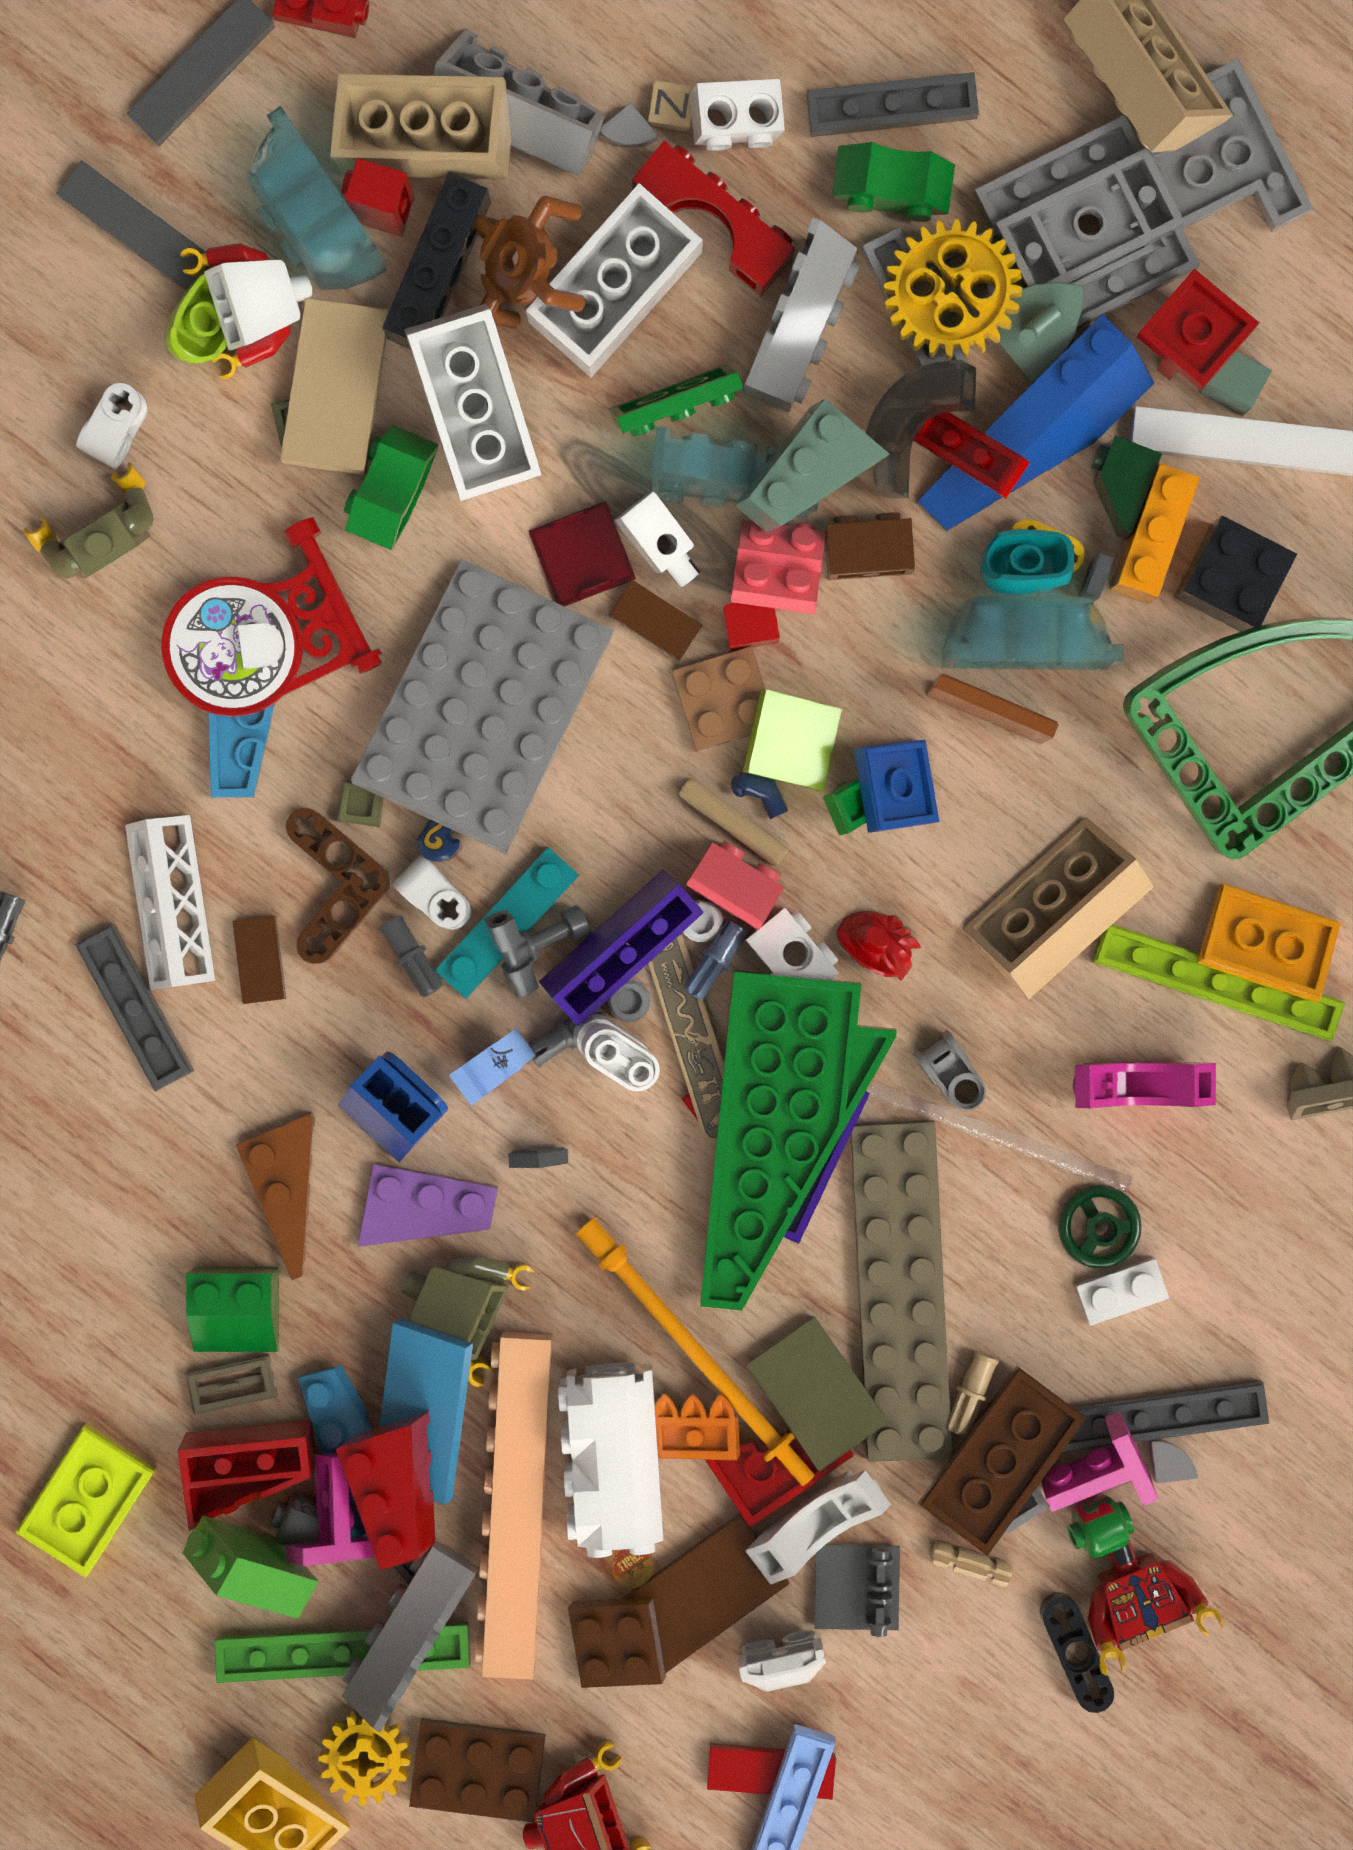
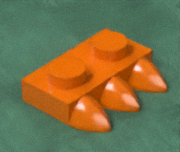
(695, 1432)

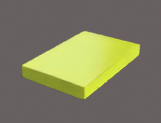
(86, 1500)

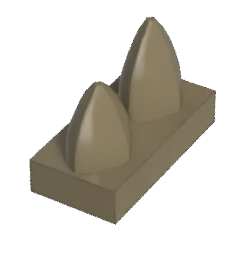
(1313, 1097)

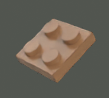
(720, 697)

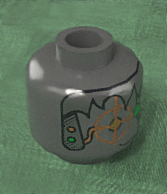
(296, 1520)

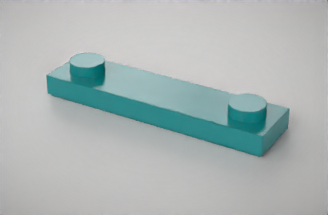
(526, 902)

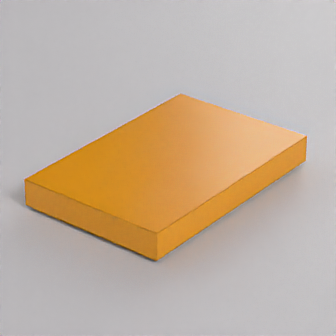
(1269, 942)

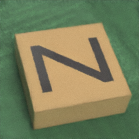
(670, 106)

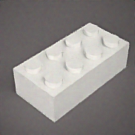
(621, 276)
(473, 401)

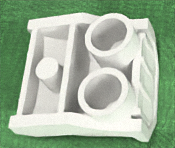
(784, 1666)

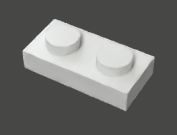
(1121, 1291)

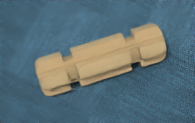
(971, 1563)

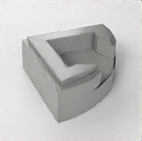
(628, 129)
(1170, 1462)

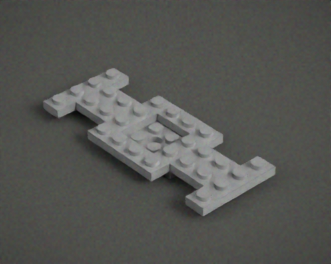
(1134, 194)

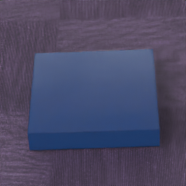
(896, 785)

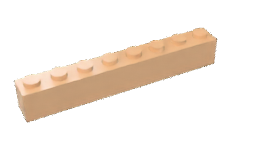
(516, 1505)

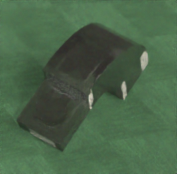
(907, 407)

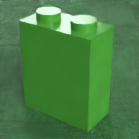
(248, 1567)

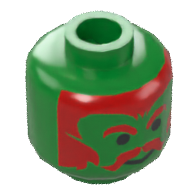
(1100, 1526)

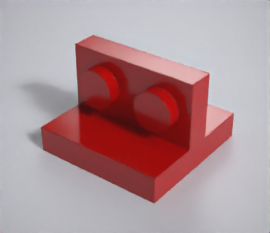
(1197, 330)

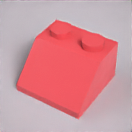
(736, 885)

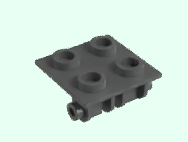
(857, 1588)

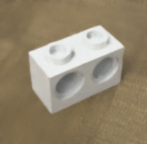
(734, 101)

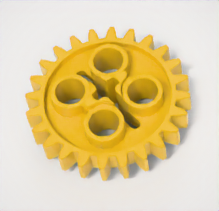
(982, 265)

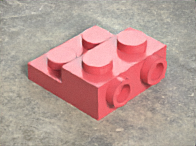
(779, 567)

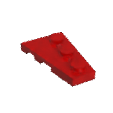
(764, 1486)

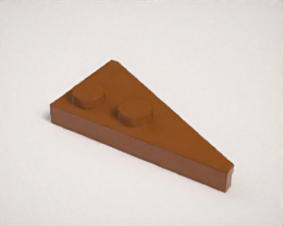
(280, 1173)

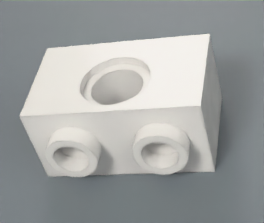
(783, 929)

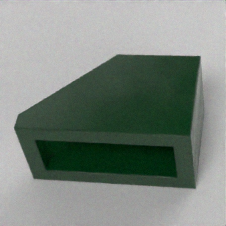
(1124, 480)

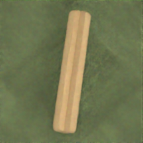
(733, 822)

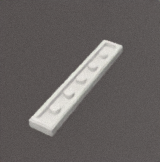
(1243, 440)

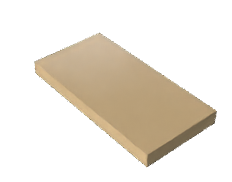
(335, 387)

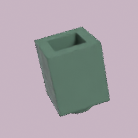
(1238, 383)

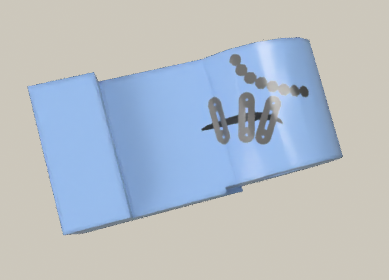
(492, 1066)

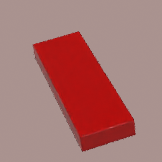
(972, 452)
(754, 1770)

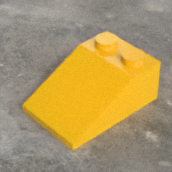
(266, 1805)

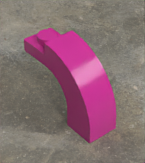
(1144, 1084)

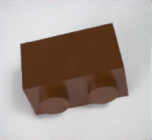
(869, 547)

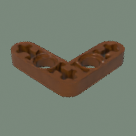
(348, 891)

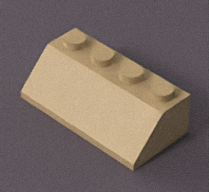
(1147, 71)
(423, 124)
(1058, 907)

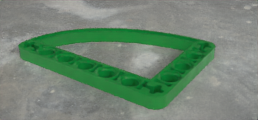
(1185, 750)

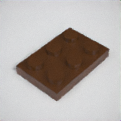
(477, 1770)

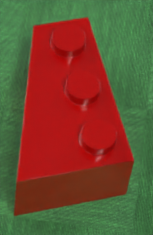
(242, 1464)
(392, 1488)

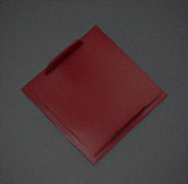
(582, 554)

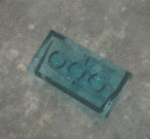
(309, 210)
(1030, 634)

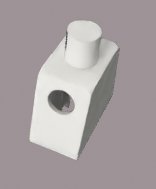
(645, 524)

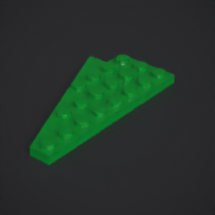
(786, 1096)

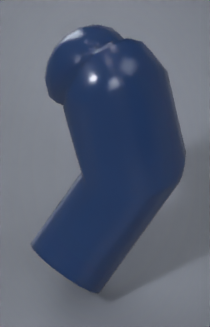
(762, 788)

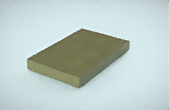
(817, 1394)

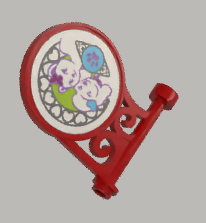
(204, 646)

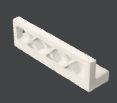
(156, 903)

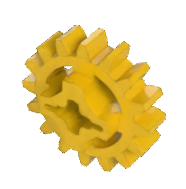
(348, 1759)

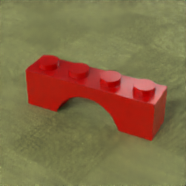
(679, 185)

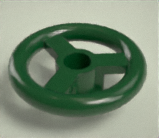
(1115, 1227)

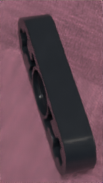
(1077, 1684)

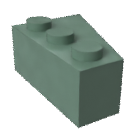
(808, 466)

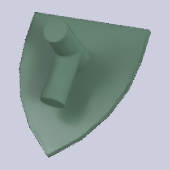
(1042, 326)

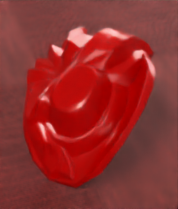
(878, 942)

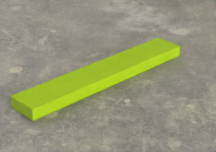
(1179, 970)

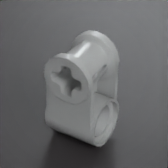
(950, 1070)

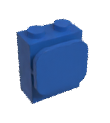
(393, 1105)

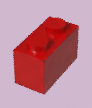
(379, 196)

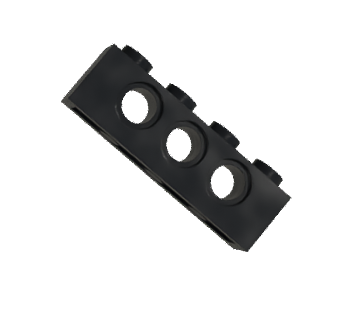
(438, 257)

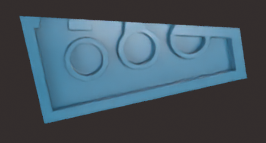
(237, 753)
(335, 1416)

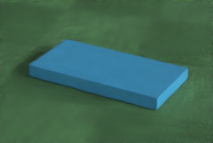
(430, 1375)

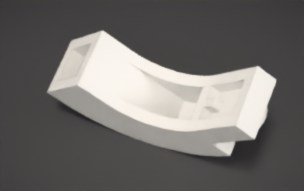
(814, 1522)

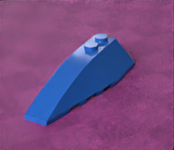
(1053, 417)

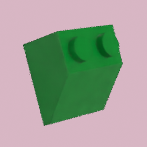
(233, 1309)

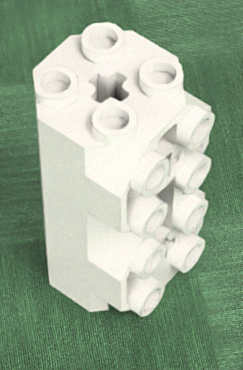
(612, 1459)

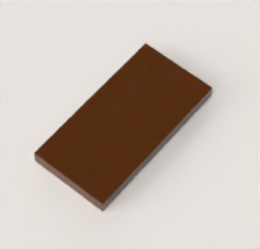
(1001, 1460)
(706, 1591)

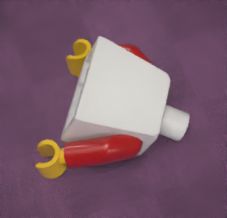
(251, 300)

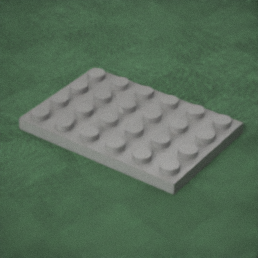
(482, 706)

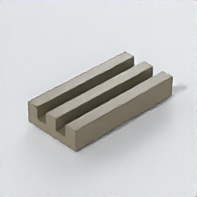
(266, 1376)

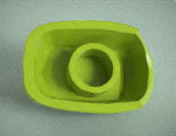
(194, 327)

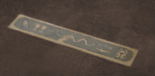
(690, 1034)

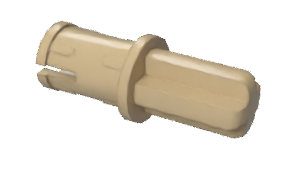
(971, 1393)

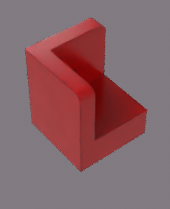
(750, 626)

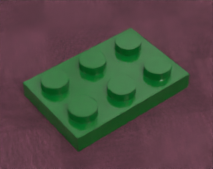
(676, 400)

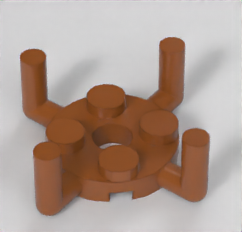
(535, 258)

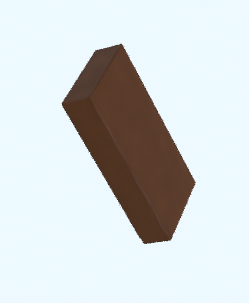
(655, 620)
(259, 959)

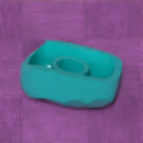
(1027, 561)

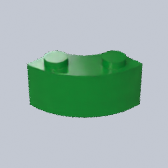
(893, 181)
(390, 486)

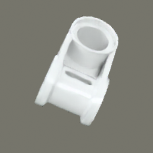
(111, 430)
(428, 890)

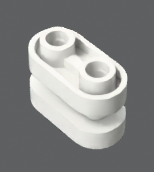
(616, 1053)

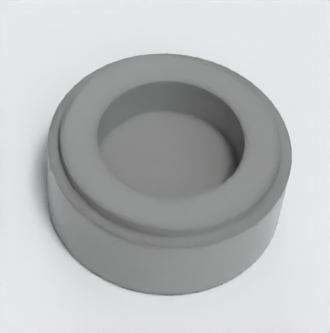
(630, 1002)

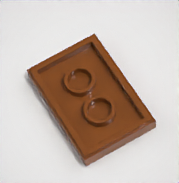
(992, 708)

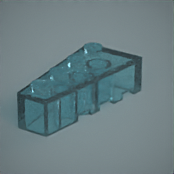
(706, 470)

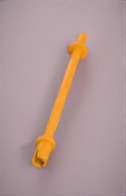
(615, 1260)

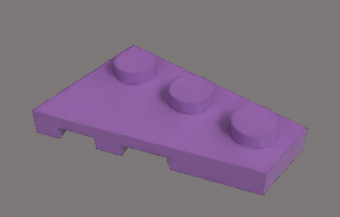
(423, 1205)

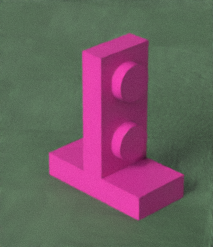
(1101, 1471)
(334, 1520)

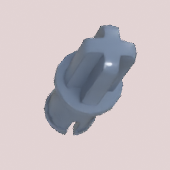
(715, 959)

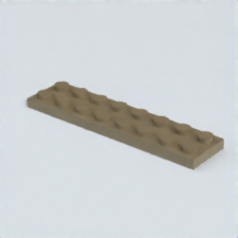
(901, 1288)

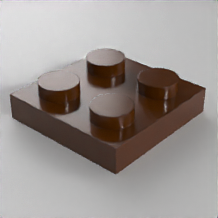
(617, 1642)

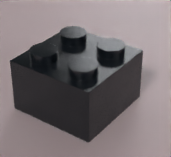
(1235, 575)

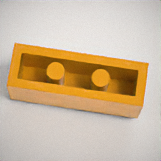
(1155, 534)

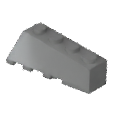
(541, 120)
(802, 318)
(408, 1634)

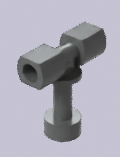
(520, 948)

